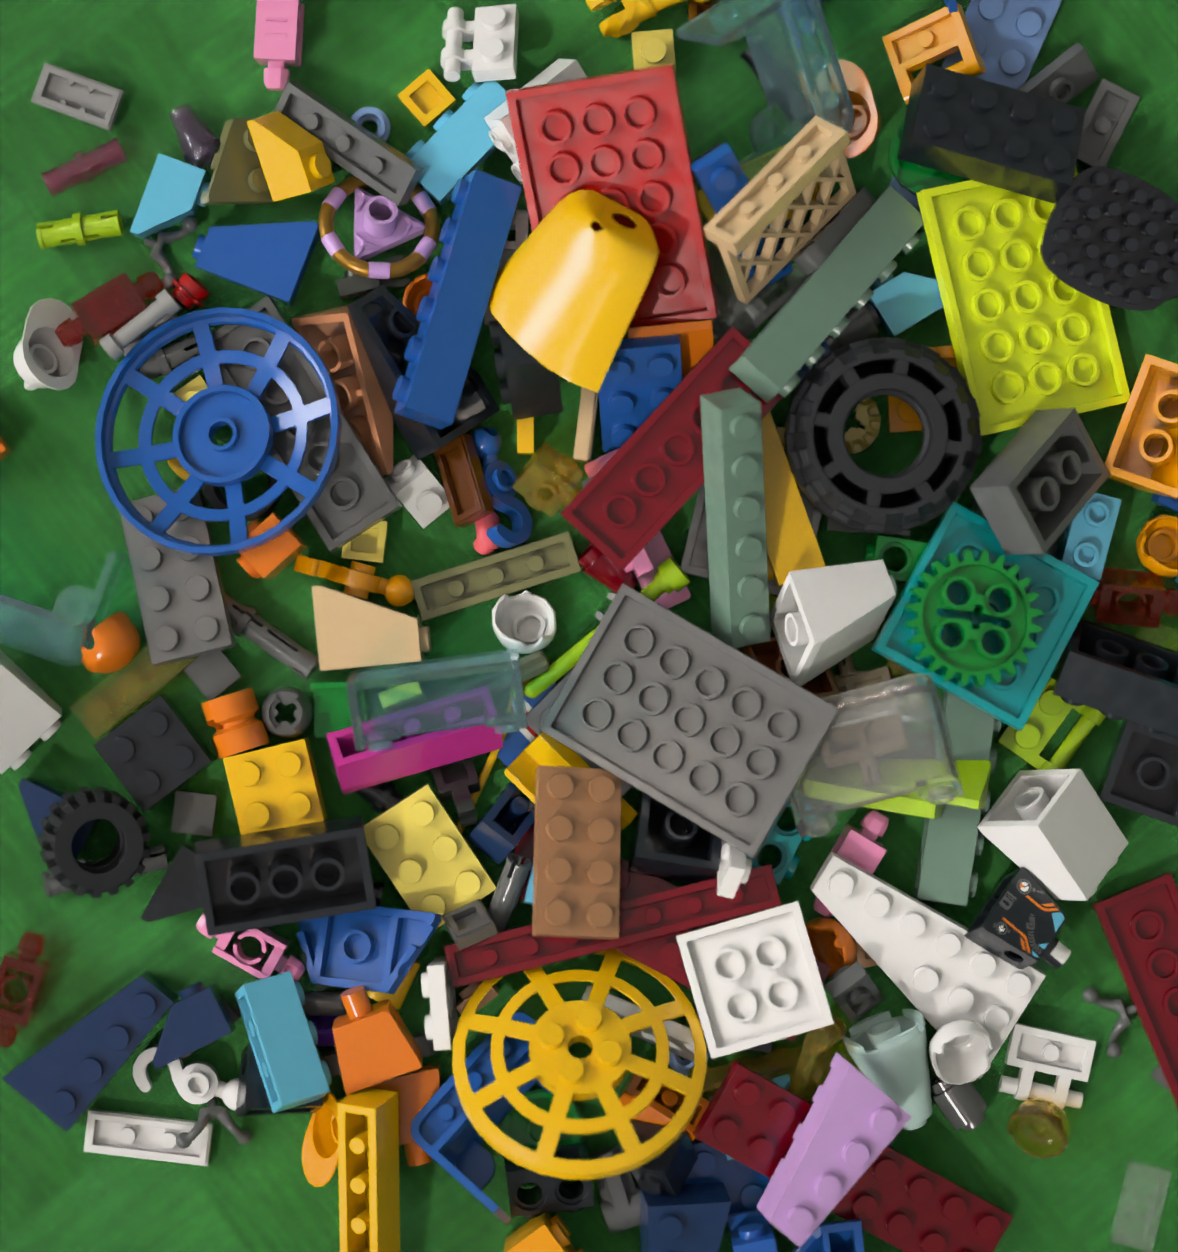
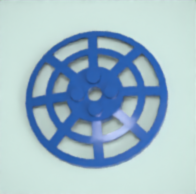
(203, 416)

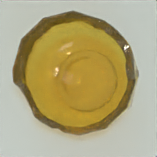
(1040, 1128)

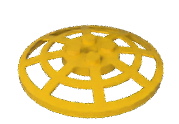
(580, 1078)

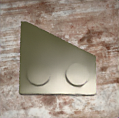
(236, 169)

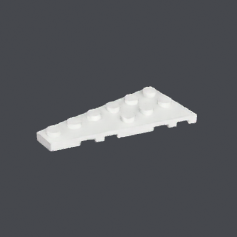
(926, 952)

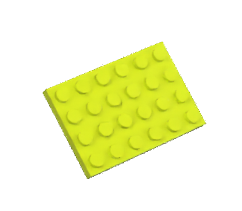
(1012, 323)

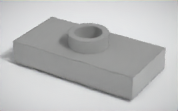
(78, 97)

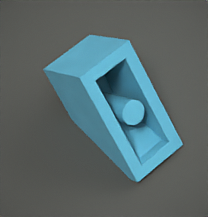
(169, 196)
(904, 301)

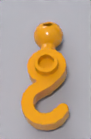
(359, 579)

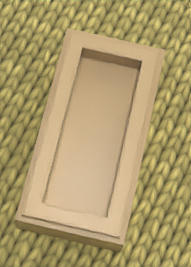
(586, 425)

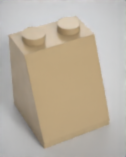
(364, 633)

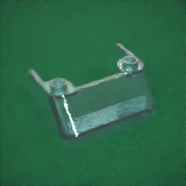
(793, 65)
(65, 629)
(436, 697)

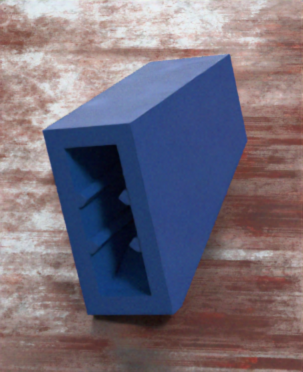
(259, 256)

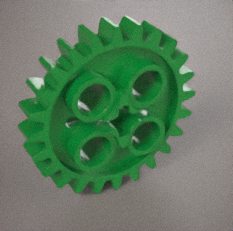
(968, 656)

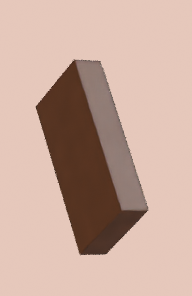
(464, 481)

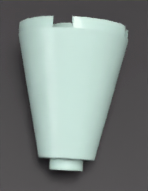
(895, 1060)

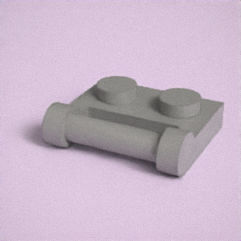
(136, 329)

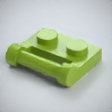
(1042, 725)

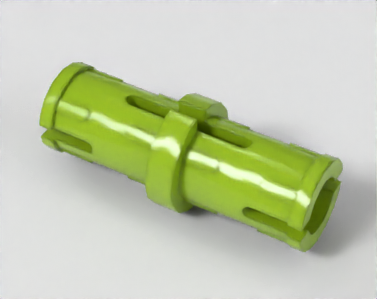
(80, 229)

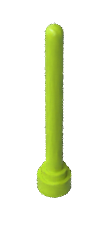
(667, 579)

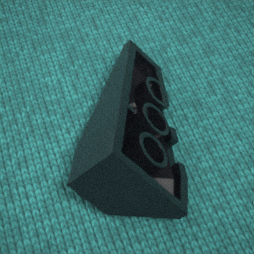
(385, 331)

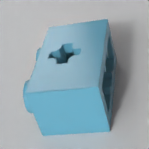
(1089, 535)

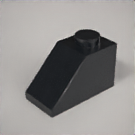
(177, 890)
(669, 1169)

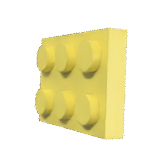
(427, 855)

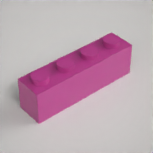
(408, 756)

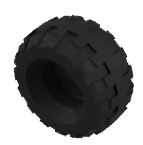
(818, 446)

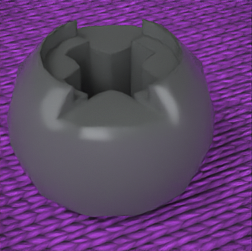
(287, 696)

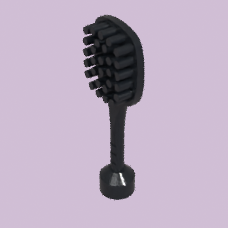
(1114, 240)

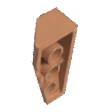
(357, 387)

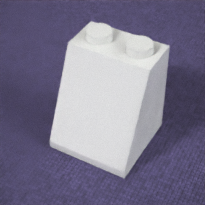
(829, 614)
(24, 714)
(1056, 831)

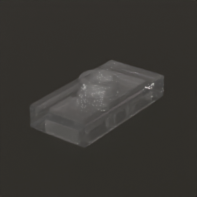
(1140, 1206)

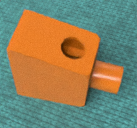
(372, 1042)
(413, 1093)

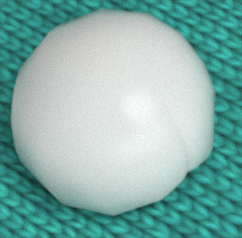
(524, 622)
(960, 1052)

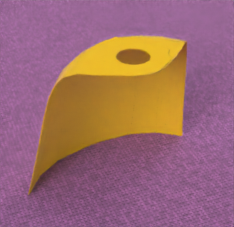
(575, 288)

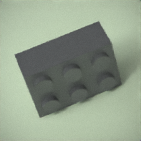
(1040, 481)

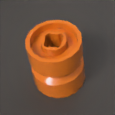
(235, 722)

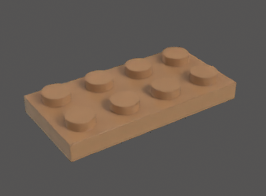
(576, 853)

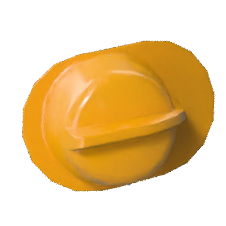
(321, 1143)

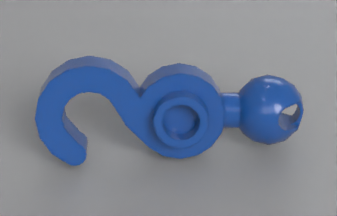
(499, 481)

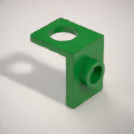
(330, 707)

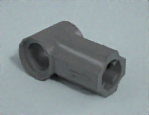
(618, 1196)

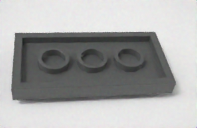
(178, 591)

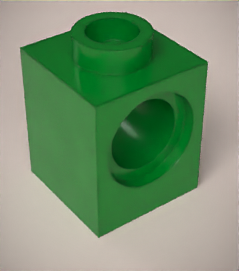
(910, 549)

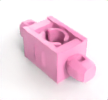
(278, 39)
(859, 847)
(276, 960)

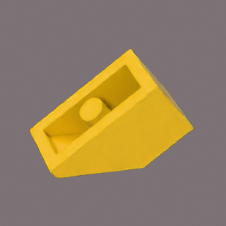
(289, 156)

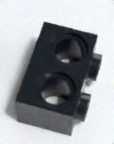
(550, 1192)

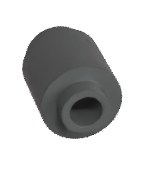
(861, 327)
(959, 1103)

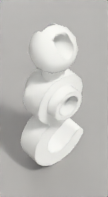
(195, 1082)

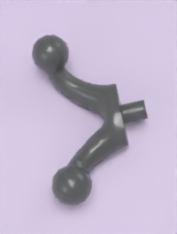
(189, 225)
(1091, 995)
(221, 1113)

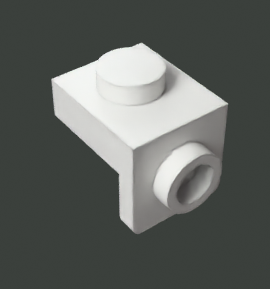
(418, 490)

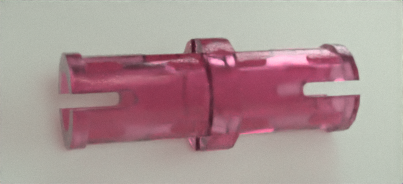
(84, 167)

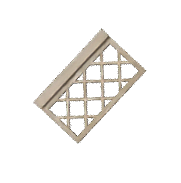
(770, 197)

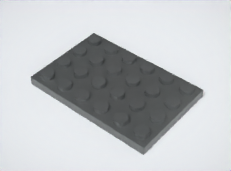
(690, 720)

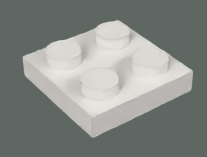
(443, 1016)

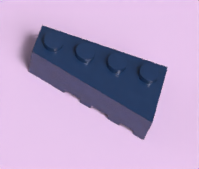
(82, 1060)
(684, 1223)

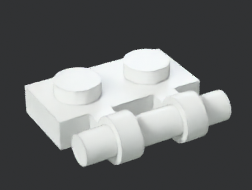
(494, 43)
(1048, 1053)

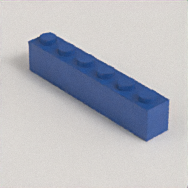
(457, 299)

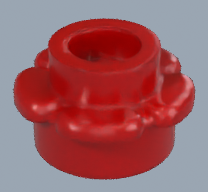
(190, 291)

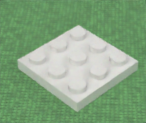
(754, 980)

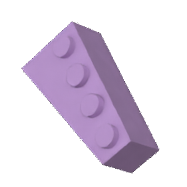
(830, 1150)

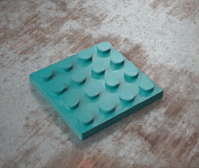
(1062, 598)

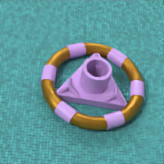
(377, 229)

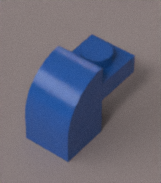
(751, 1232)

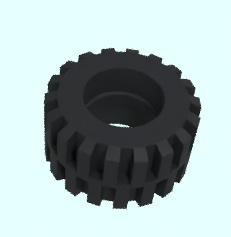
(118, 866)

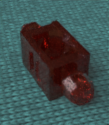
(108, 308)
(1144, 609)
(30, 947)

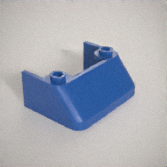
(449, 1135)

